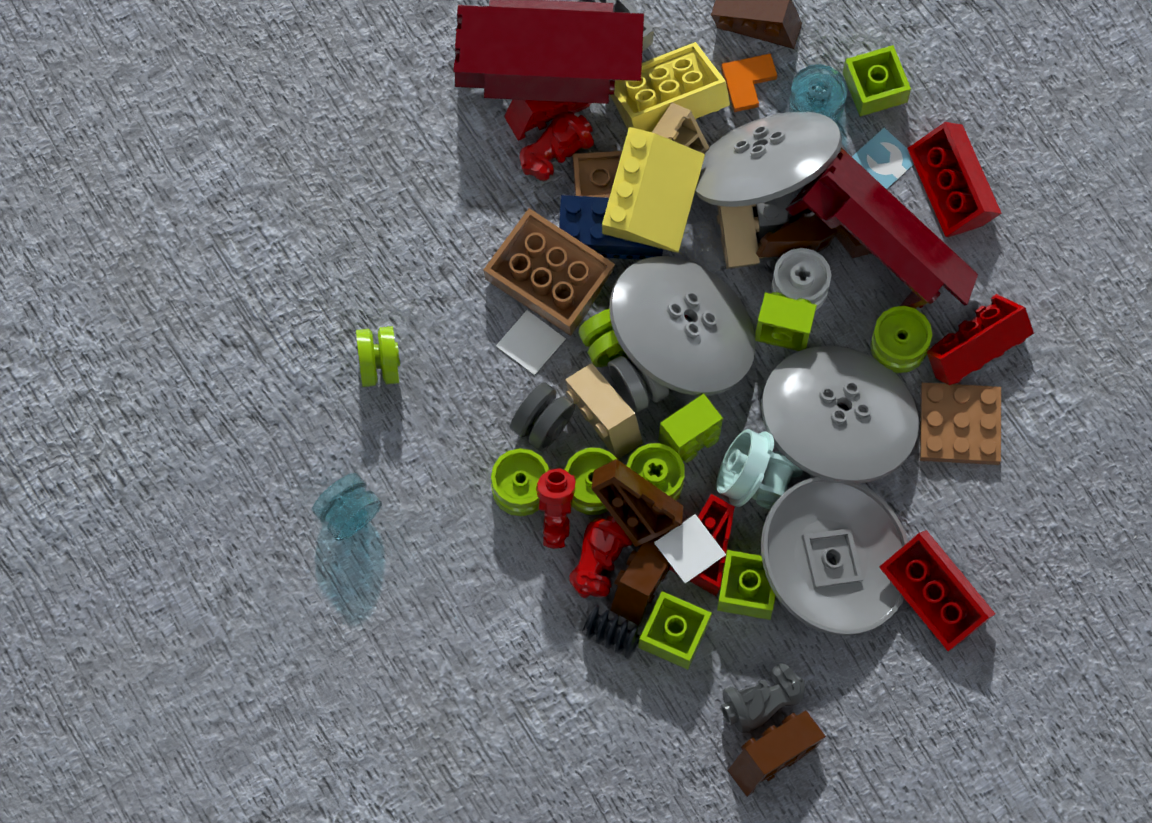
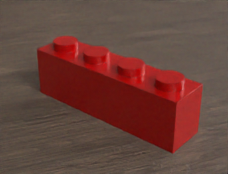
(980, 340)

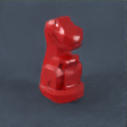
(559, 141)
(555, 497)
(600, 550)

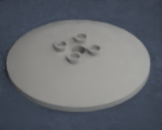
(768, 158)
(681, 354)
(836, 443)
(853, 527)

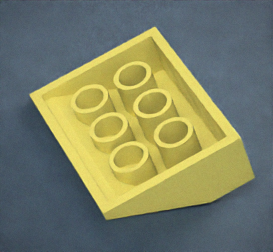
(675, 77)
(652, 190)

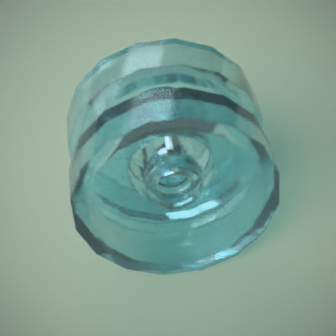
(819, 91)
(346, 506)

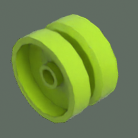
(600, 338)
(901, 339)
(378, 356)
(582, 467)
(660, 467)
(506, 479)

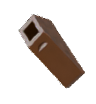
(805, 232)

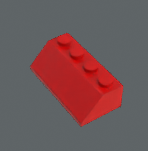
(954, 179)
(937, 590)

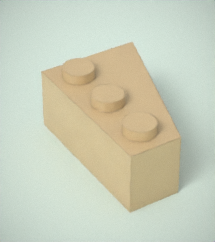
(680, 126)
(739, 235)
(604, 410)

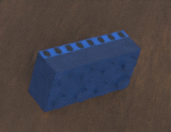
(583, 220)

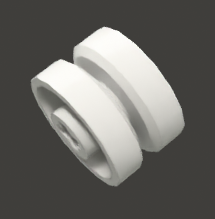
(802, 275)

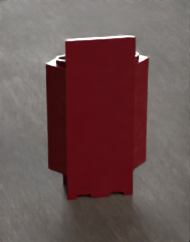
(547, 49)
(891, 232)

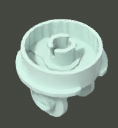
(754, 470)

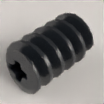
(612, 632)

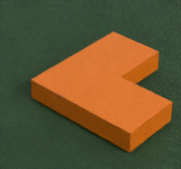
(742, 76)

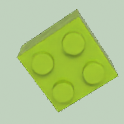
(876, 80)
(785, 321)
(691, 428)
(745, 586)
(674, 630)

